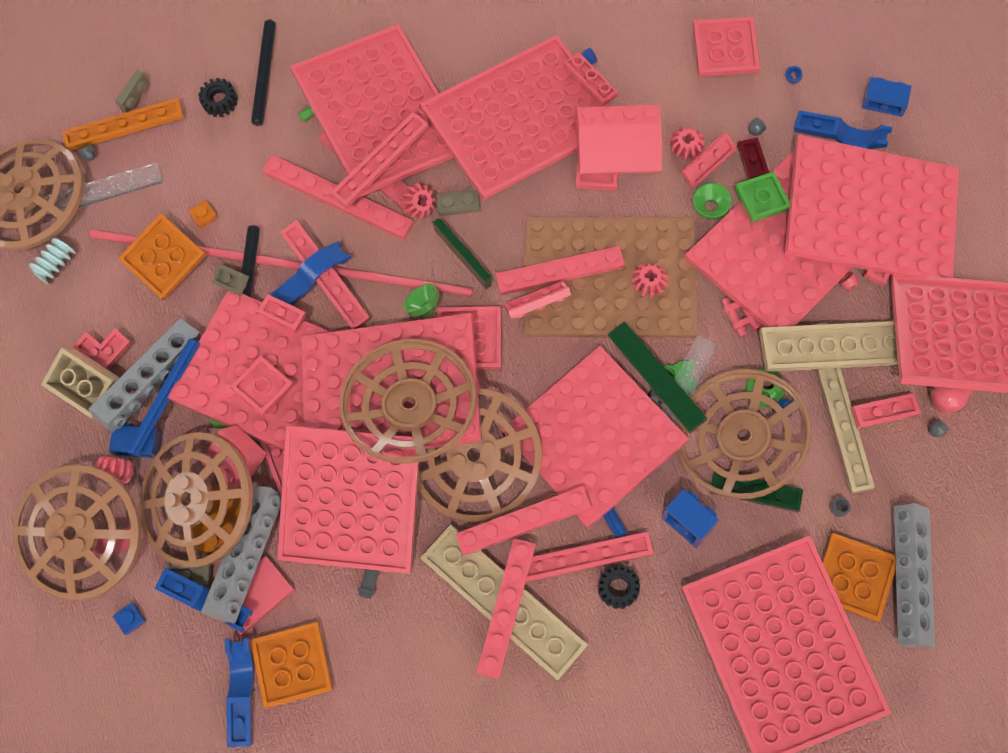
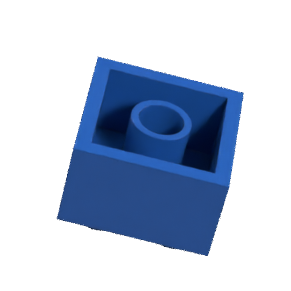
(690, 517)

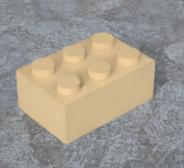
(78, 379)

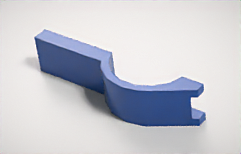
(837, 129)
(309, 272)
(193, 595)
(240, 693)

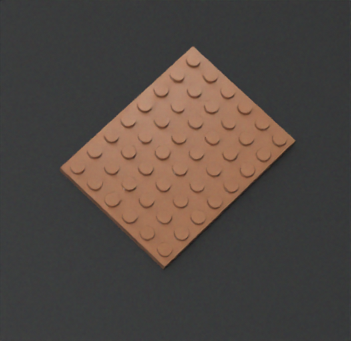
(609, 298)

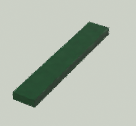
(657, 377)

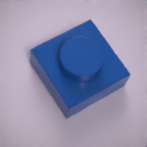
(129, 619)

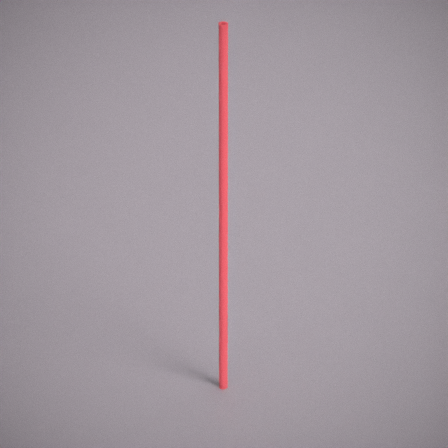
(296, 265)

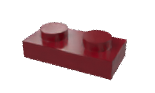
(752, 158)

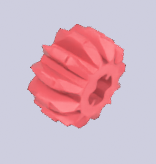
(683, 136)
(422, 196)
(657, 277)
(119, 468)

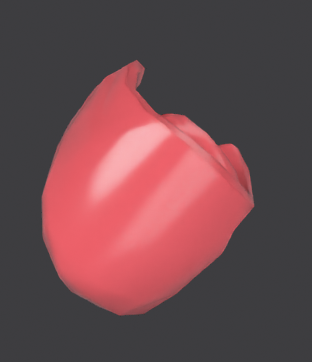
(949, 399)

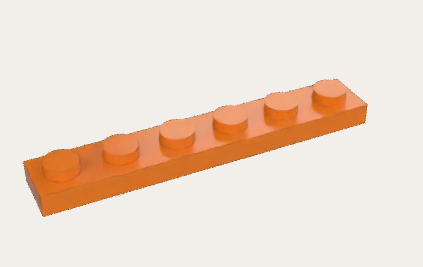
(123, 124)

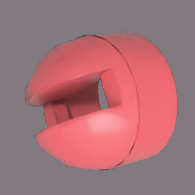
(848, 281)

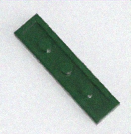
(462, 253)
(784, 498)

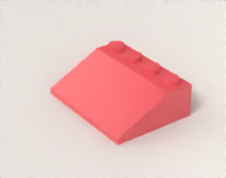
(618, 139)

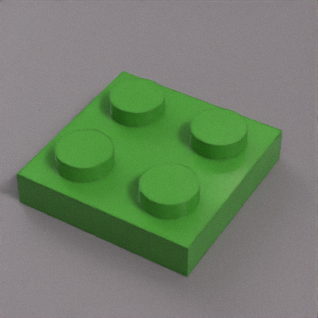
(762, 197)

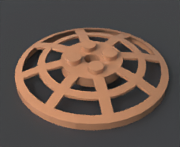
(34, 191)
(403, 391)
(756, 425)
(486, 465)
(201, 500)
(86, 532)

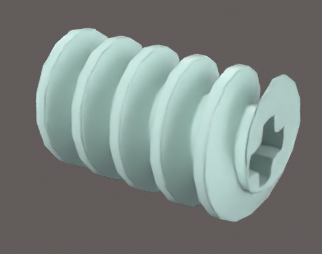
(51, 259)

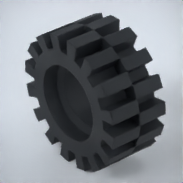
(214, 88)
(619, 573)

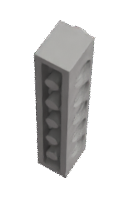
(133, 378)
(241, 563)
(914, 576)

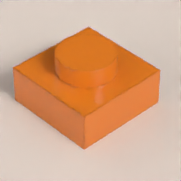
(203, 214)

